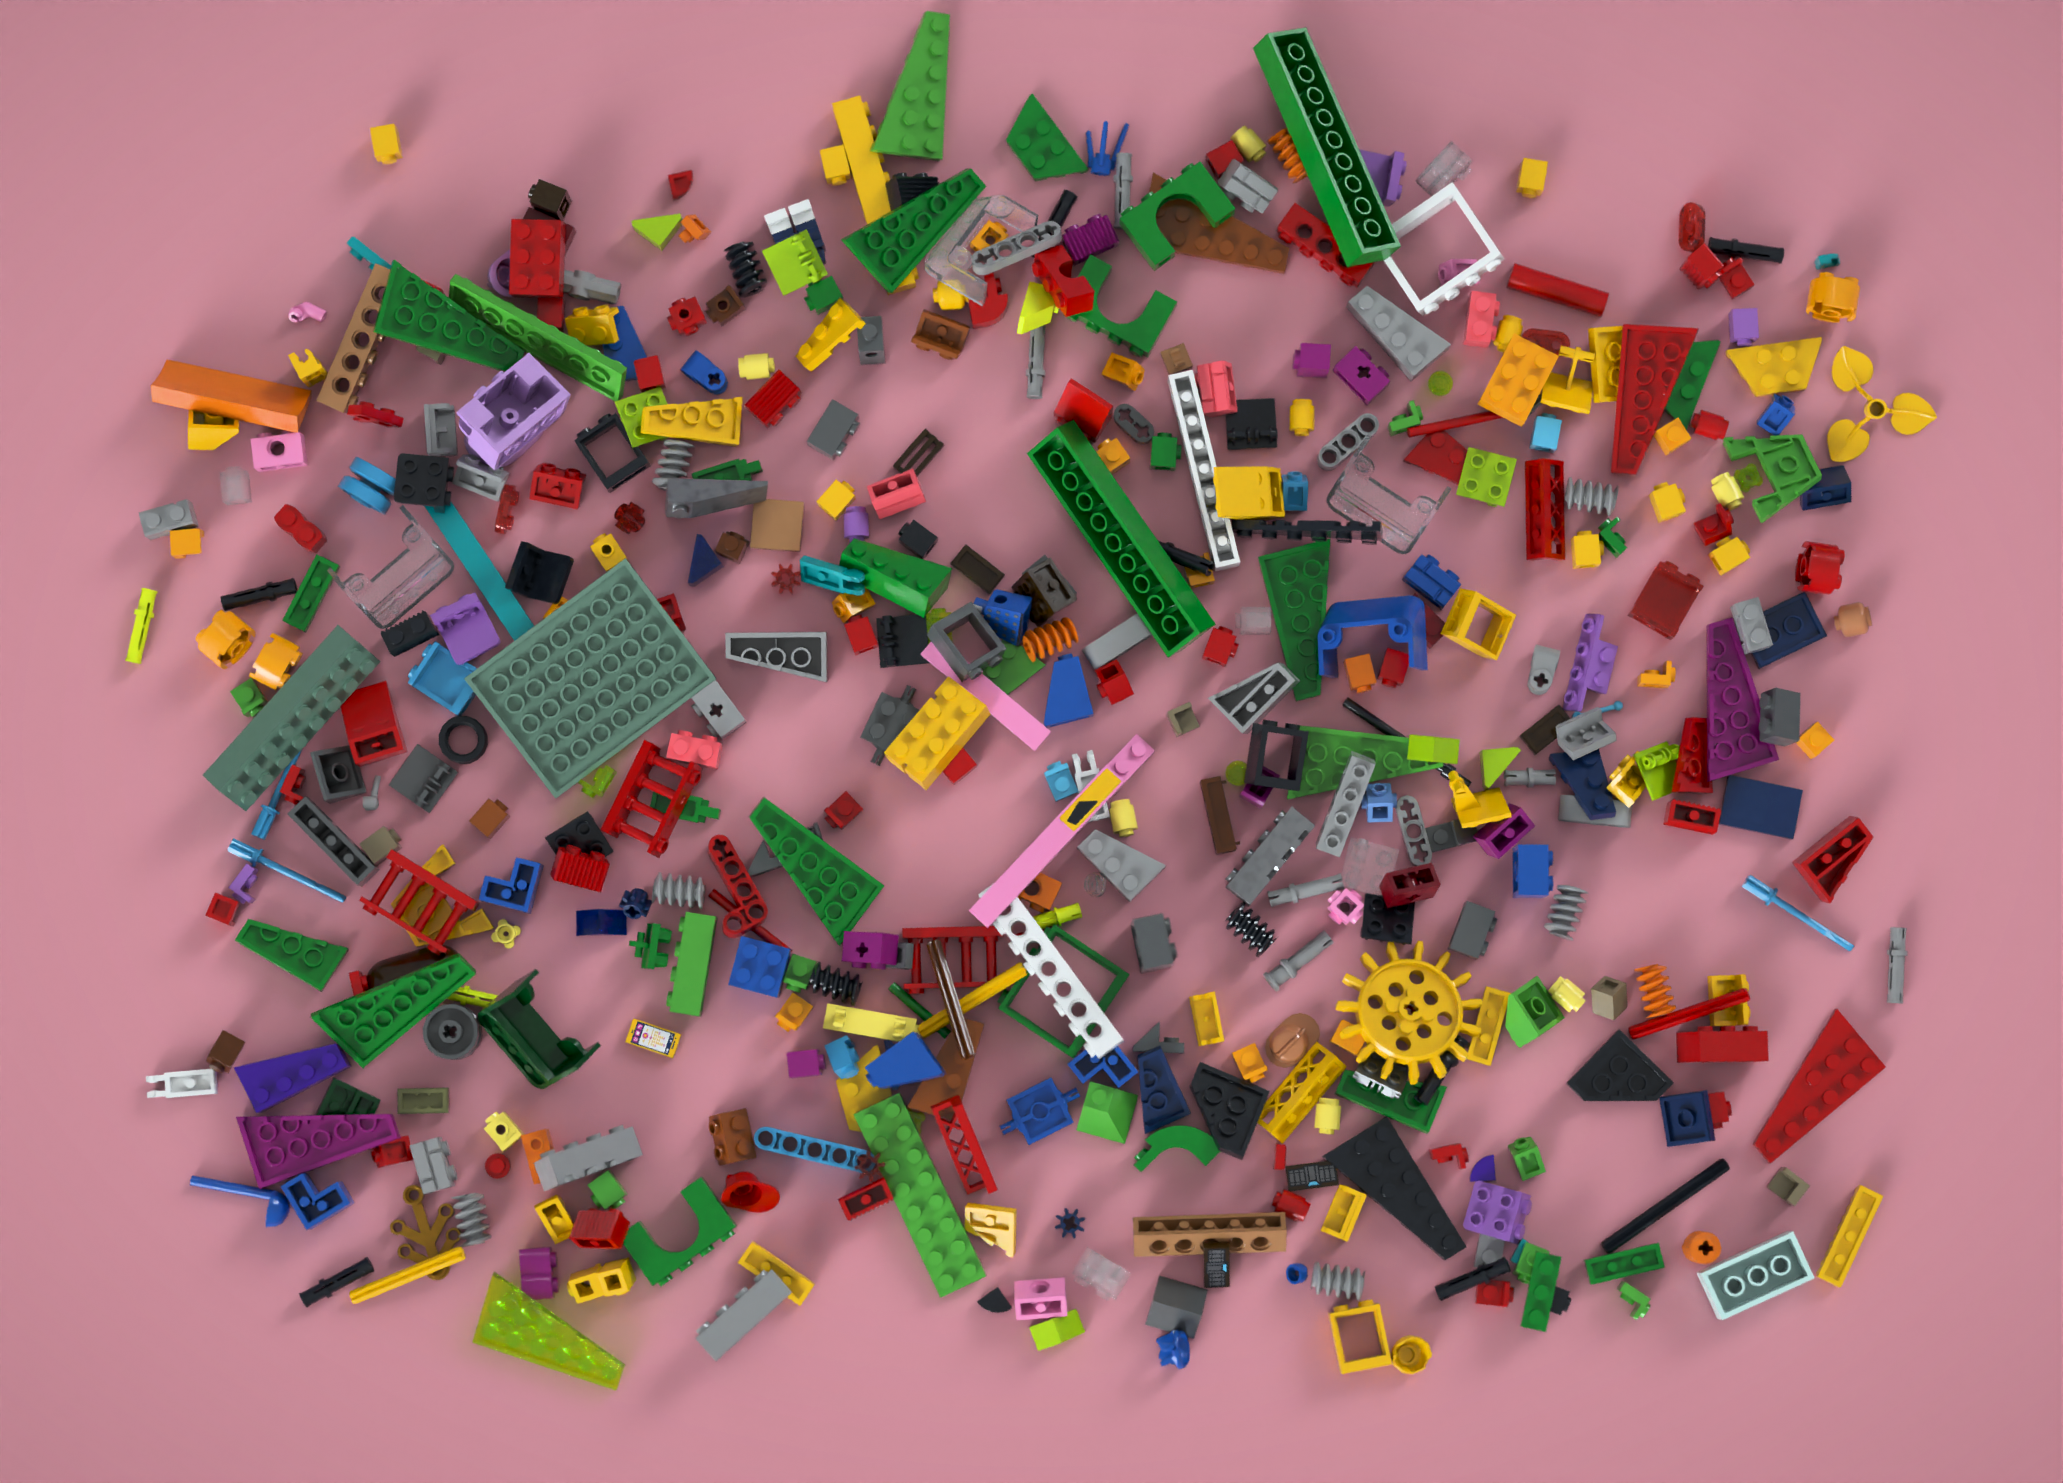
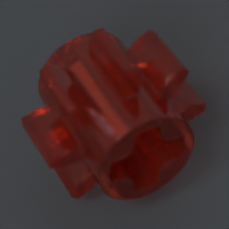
(629, 517)
(782, 585)
(875, 1170)

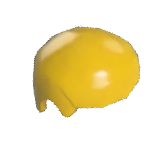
(1410, 1354)

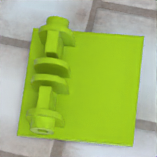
(795, 262)
(631, 414)
(1486, 477)
(1658, 768)

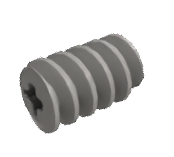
(673, 462)
(1590, 497)
(679, 890)
(1565, 911)
(471, 1219)
(1337, 1281)

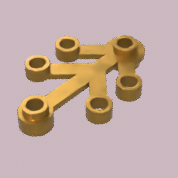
(426, 1237)

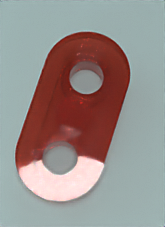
(1691, 228)
(1545, 338)
(508, 499)

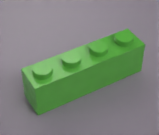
(693, 964)

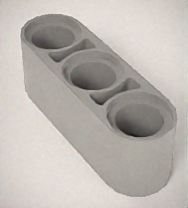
(1336, 447)
(1116, 642)
(1572, 812)

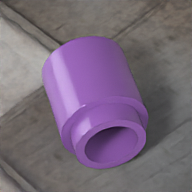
(856, 523)

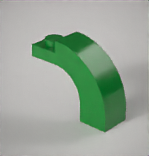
(1184, 1137)

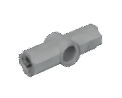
(588, 286)

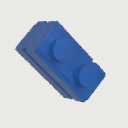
(1432, 581)

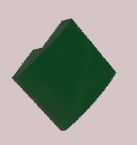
(346, 1100)

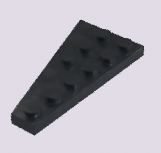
(1317, 530)
(1390, 1177)

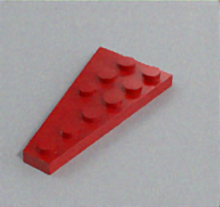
(1647, 375)
(1826, 1079)

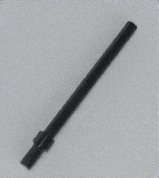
(1388, 730)

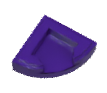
(1483, 1170)

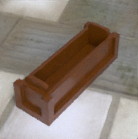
(1218, 815)

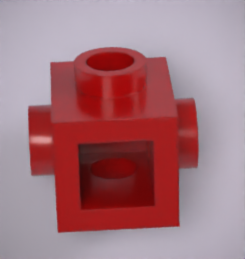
(682, 308)

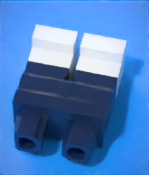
(802, 219)

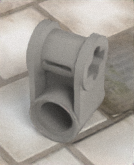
(1542, 665)

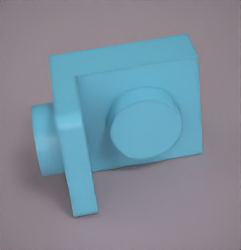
(1060, 781)

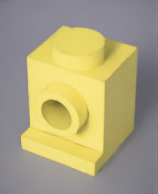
(511, 1134)

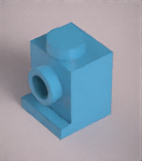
(843, 1057)

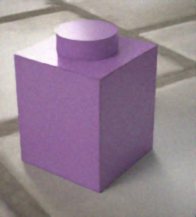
(1743, 326)

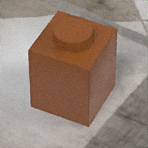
(490, 817)

